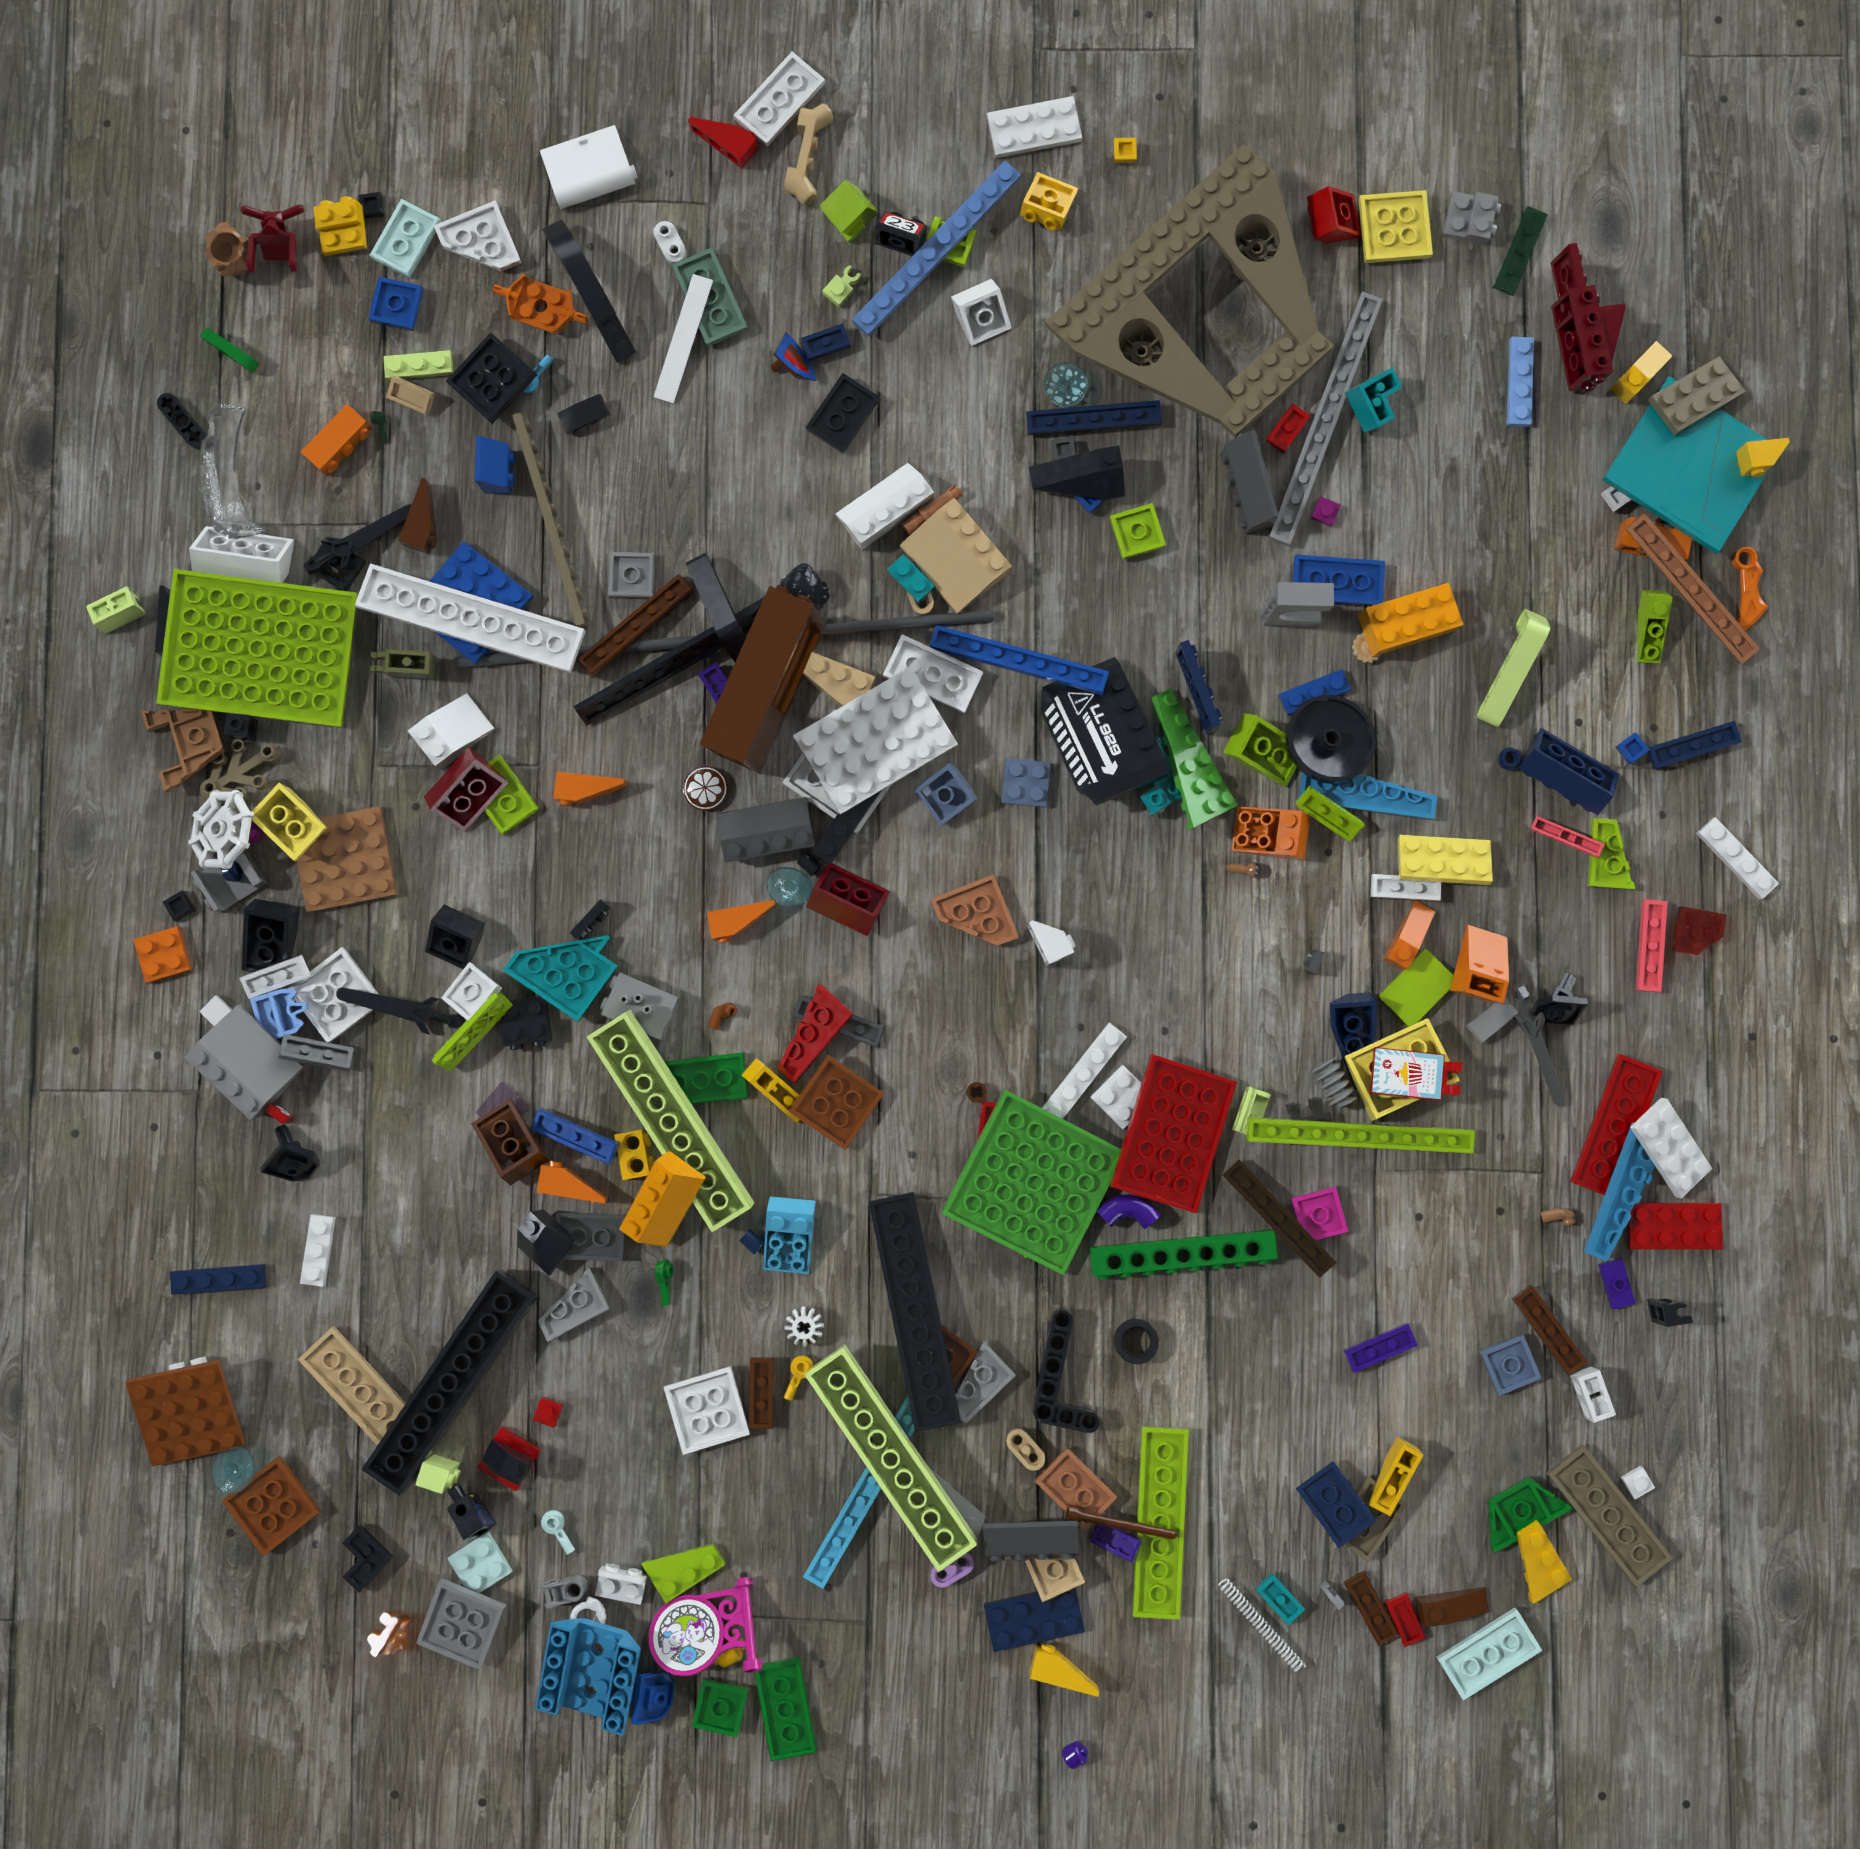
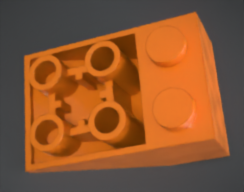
(1271, 832)
(1482, 966)

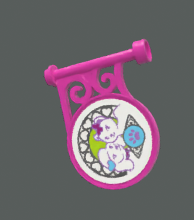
(691, 1631)

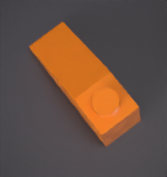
(580, 788)
(734, 920)
(1409, 936)
(565, 1183)

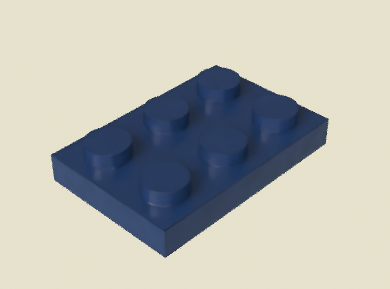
(1336, 1504)

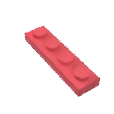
(1651, 945)

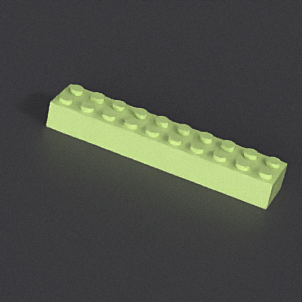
(669, 1116)
(891, 1458)

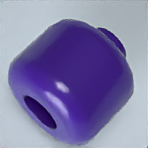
(1075, 1754)

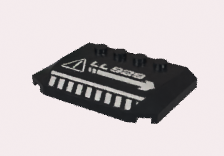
(1103, 736)

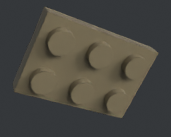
(1371, 1538)

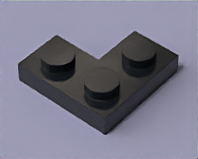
(371, 1558)

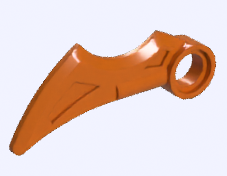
(1751, 604)

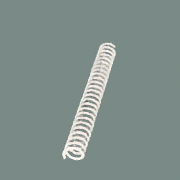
(1260, 1624)

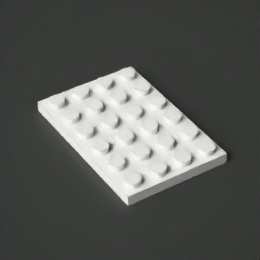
(875, 740)

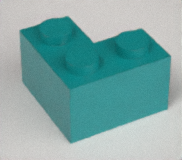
(1370, 400)

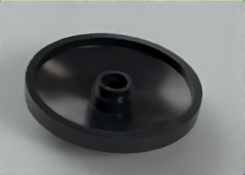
(1330, 739)

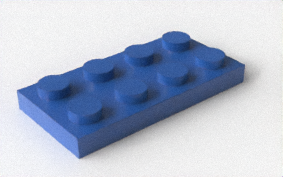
(1354, 580)

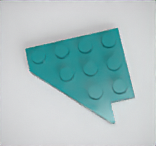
(564, 973)

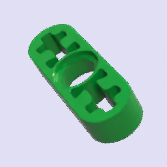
(229, 350)

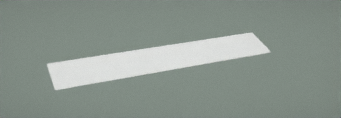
(683, 338)

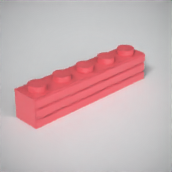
(1567, 837)

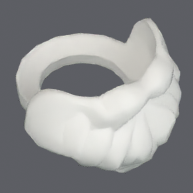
(593, 1604)

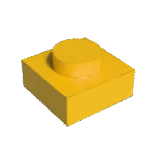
(1125, 150)

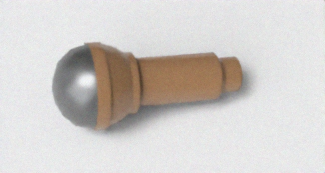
(1252, 869)

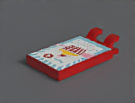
(1412, 1074)

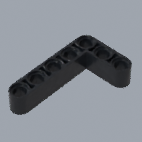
(717, 604)
(1055, 1377)

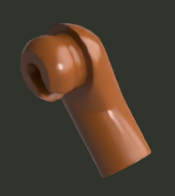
(721, 1012)

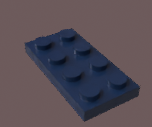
(1200, 693)
(1028, 1620)

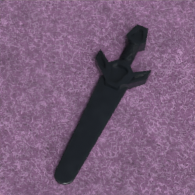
(345, 547)
(409, 1010)

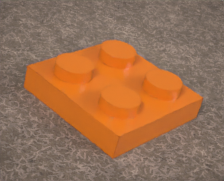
(162, 954)

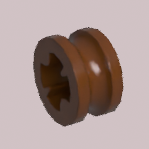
(977, 1099)

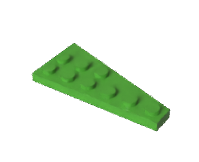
(1191, 766)

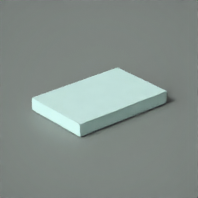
(405, 238)

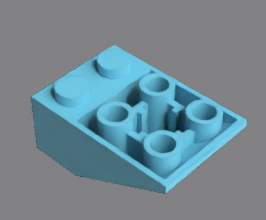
(788, 1235)

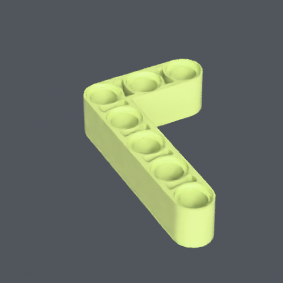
(1531, 636)

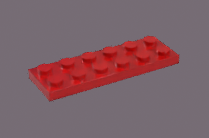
(1623, 1101)

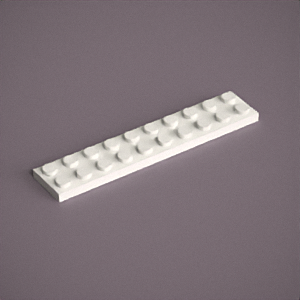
(470, 618)

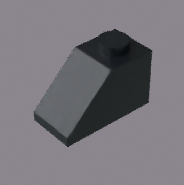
(507, 1461)

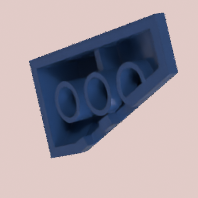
(1353, 1023)

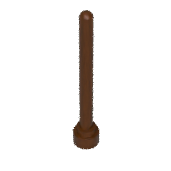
(1075, 1514)

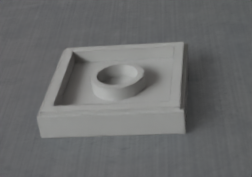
(631, 575)

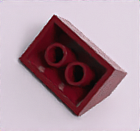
(465, 790)
(847, 899)

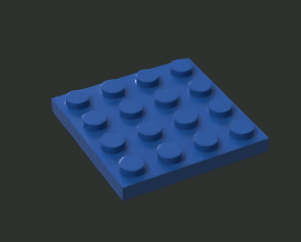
(475, 575)

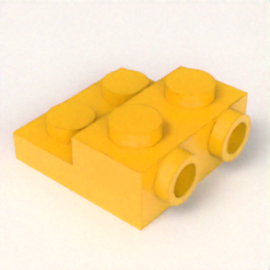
(1048, 202)
(340, 226)

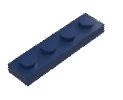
(1694, 745)
(217, 1279)

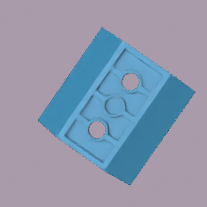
(575, 1663)

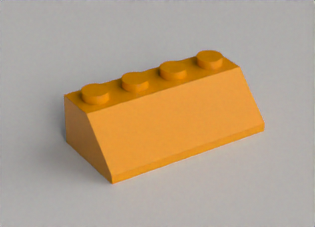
(662, 1201)

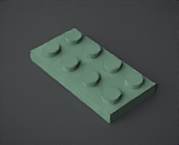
(721, 313)

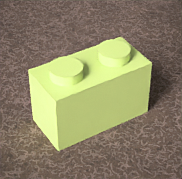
(438, 1474)

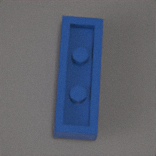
(1327, 685)

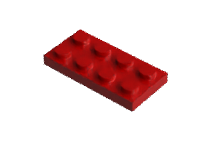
(1675, 1226)

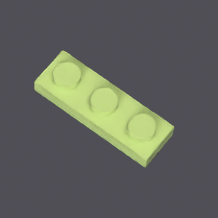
(418, 365)

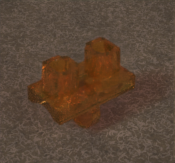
(393, 1635)

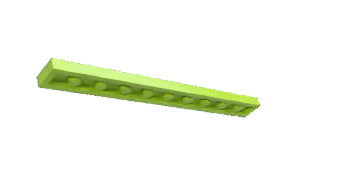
(1360, 1135)

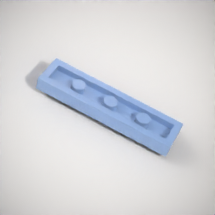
(1520, 381)

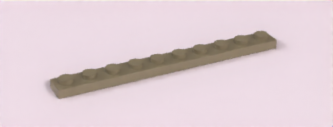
(549, 512)

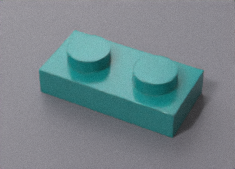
(910, 578)
(1280, 1598)

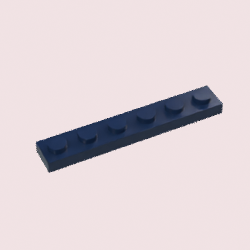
(1094, 417)

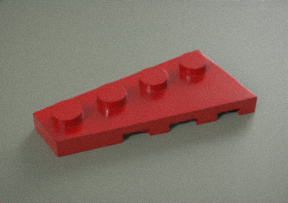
(819, 1026)

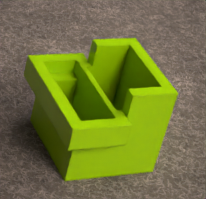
(848, 210)

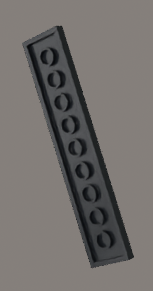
(914, 1312)

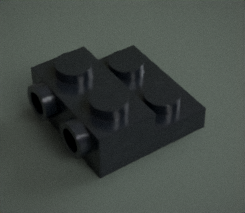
(526, 1023)

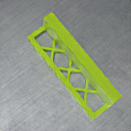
(472, 1032)

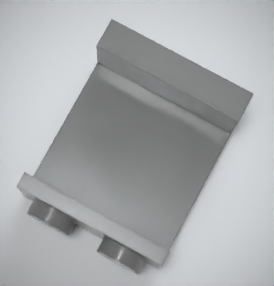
(224, 894)

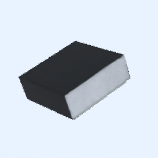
(372, 205)
(179, 906)

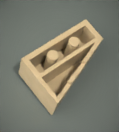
(837, 680)

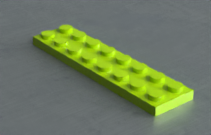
(1161, 1505)

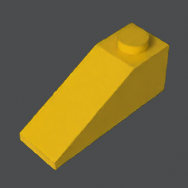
(1641, 372)
(771, 1086)
(1395, 1475)
(1055, 1669)

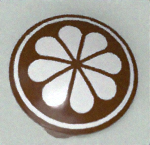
(705, 788)

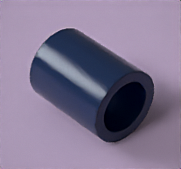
(752, 1241)

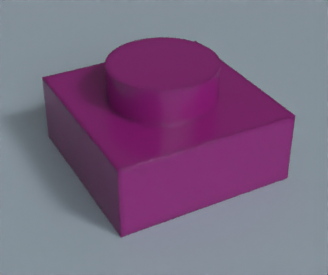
(1325, 511)

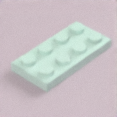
(1489, 1653)

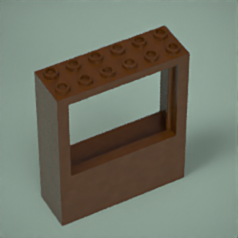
(764, 679)

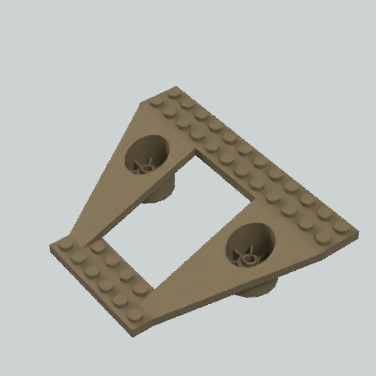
(1112, 311)

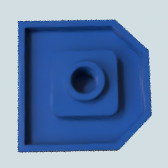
(652, 1697)

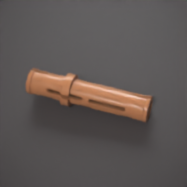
(922, 514)

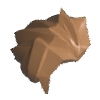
(227, 250)

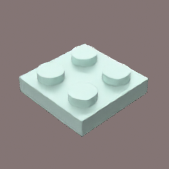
(480, 1563)

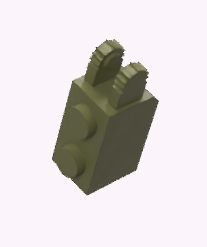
(405, 664)

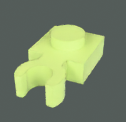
(839, 288)

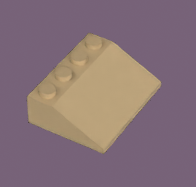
(956, 556)

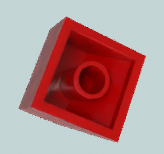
(1333, 215)

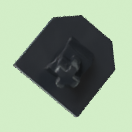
(1561, 1005)
(289, 1159)

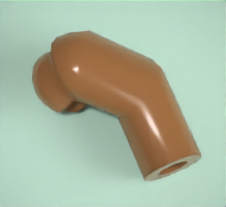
(1556, 1214)

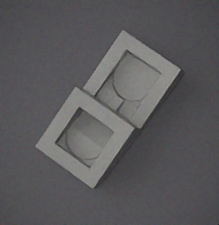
(1491, 1020)

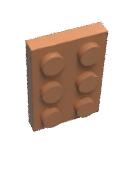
(1073, 1483)

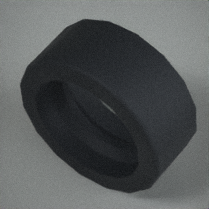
(1148, 1354)

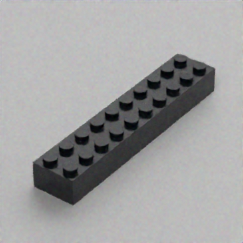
(450, 1382)

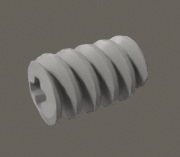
(1334, 1083)

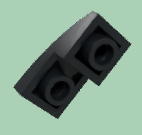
(583, 413)

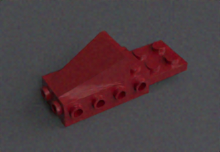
(1589, 331)

